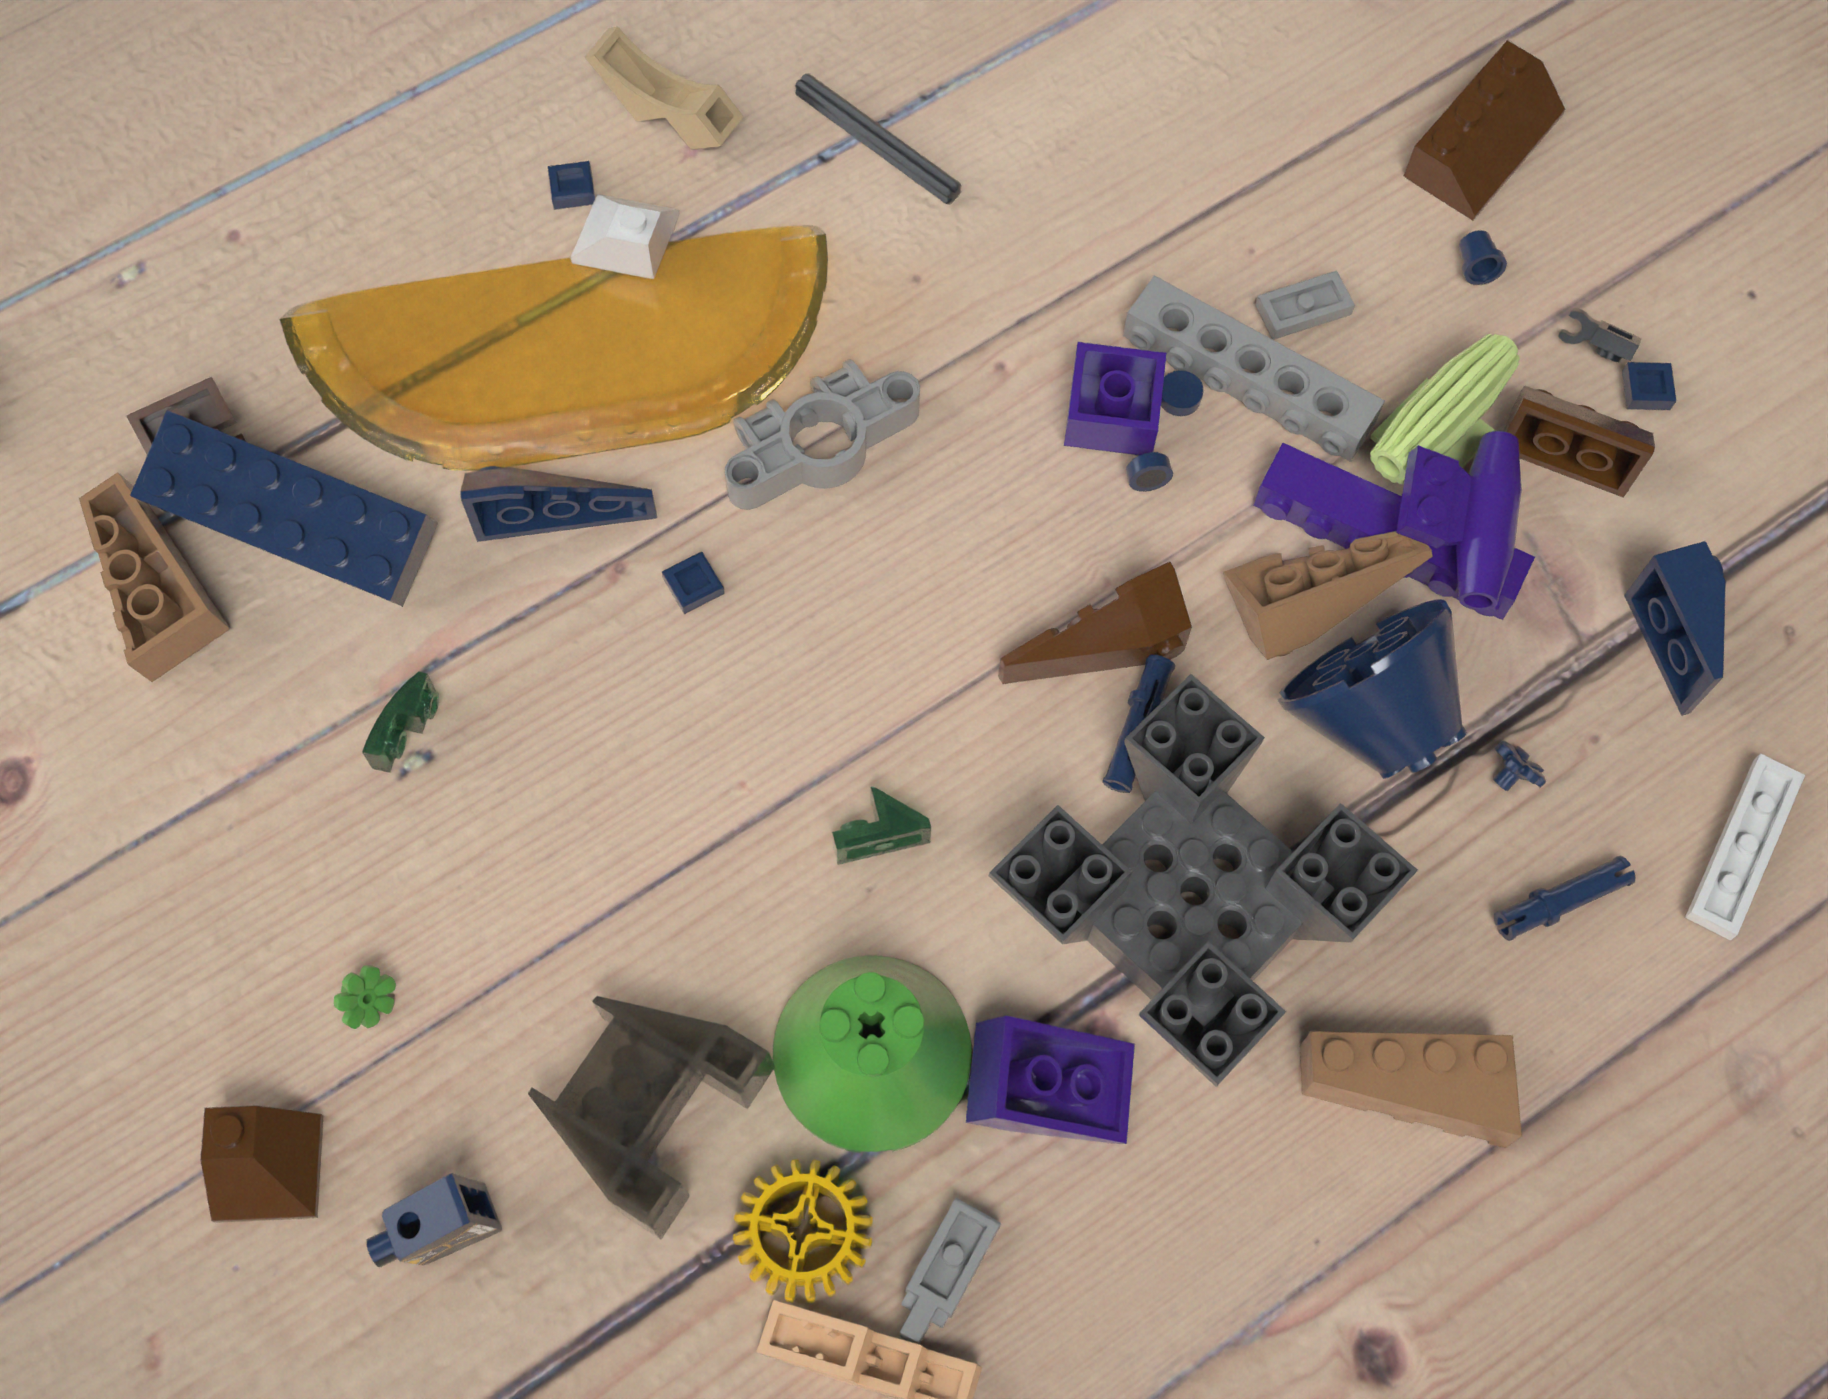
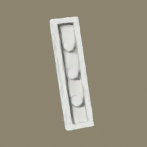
(1745, 847)

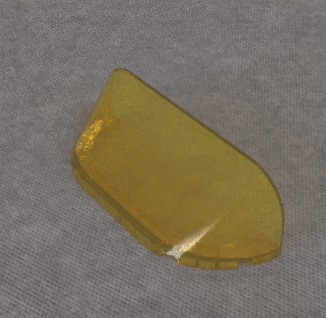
(563, 352)

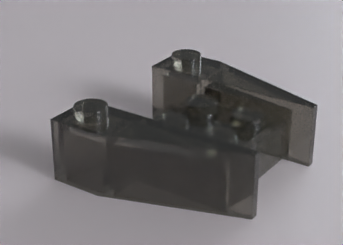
(633, 1093)

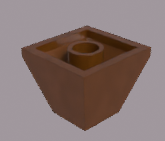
(261, 1163)

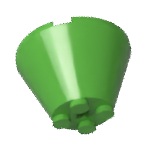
(872, 1054)

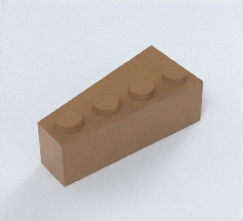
(151, 586)

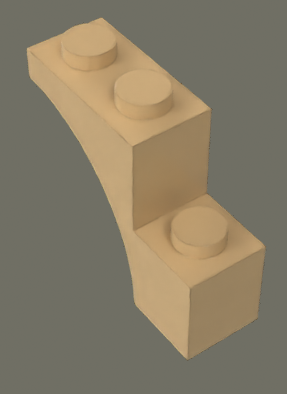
(696, 110)

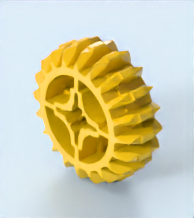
(827, 1235)

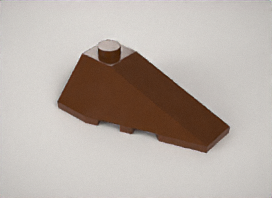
(1122, 634)

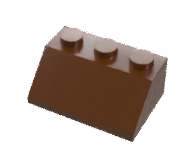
(1579, 441)

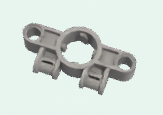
(838, 398)

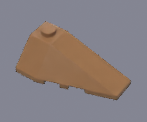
(1306, 596)

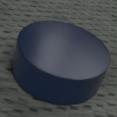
(1181, 393)

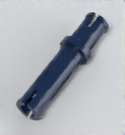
(1142, 702)
(1547, 906)

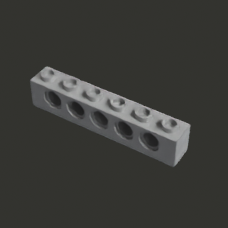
(1275, 366)

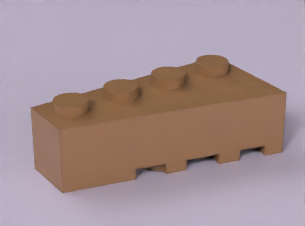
(1428, 1079)

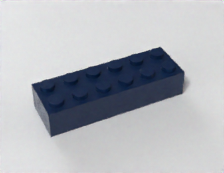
(284, 508)

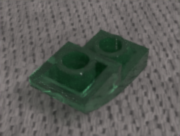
(405, 711)

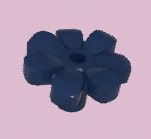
(1517, 767)

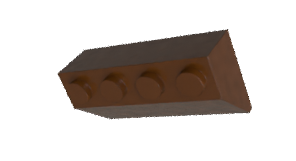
(1487, 131)

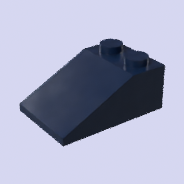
(1682, 618)

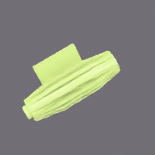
(1447, 408)

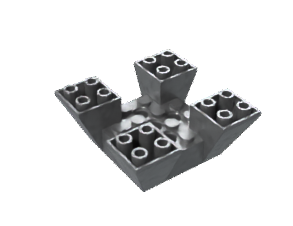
(1107, 895)

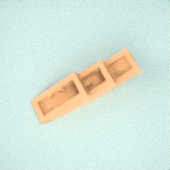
(864, 1356)

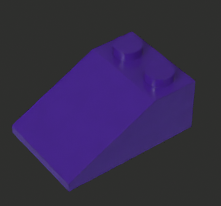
(1050, 1081)

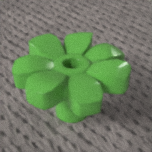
(365, 996)

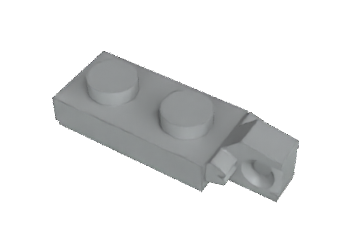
(947, 1268)

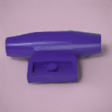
(1467, 510)

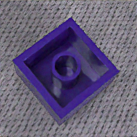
(1115, 399)

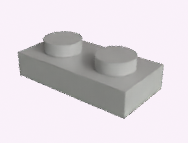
(1304, 305)

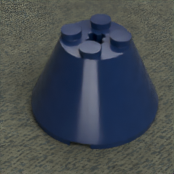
(1389, 694)

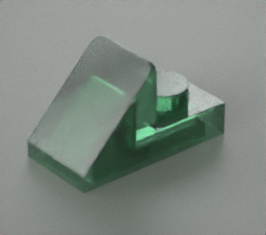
(894, 830)

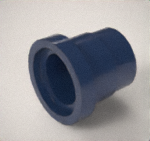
(1481, 258)

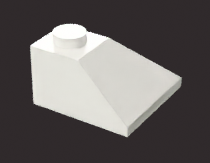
(625, 236)

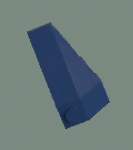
(532, 502)

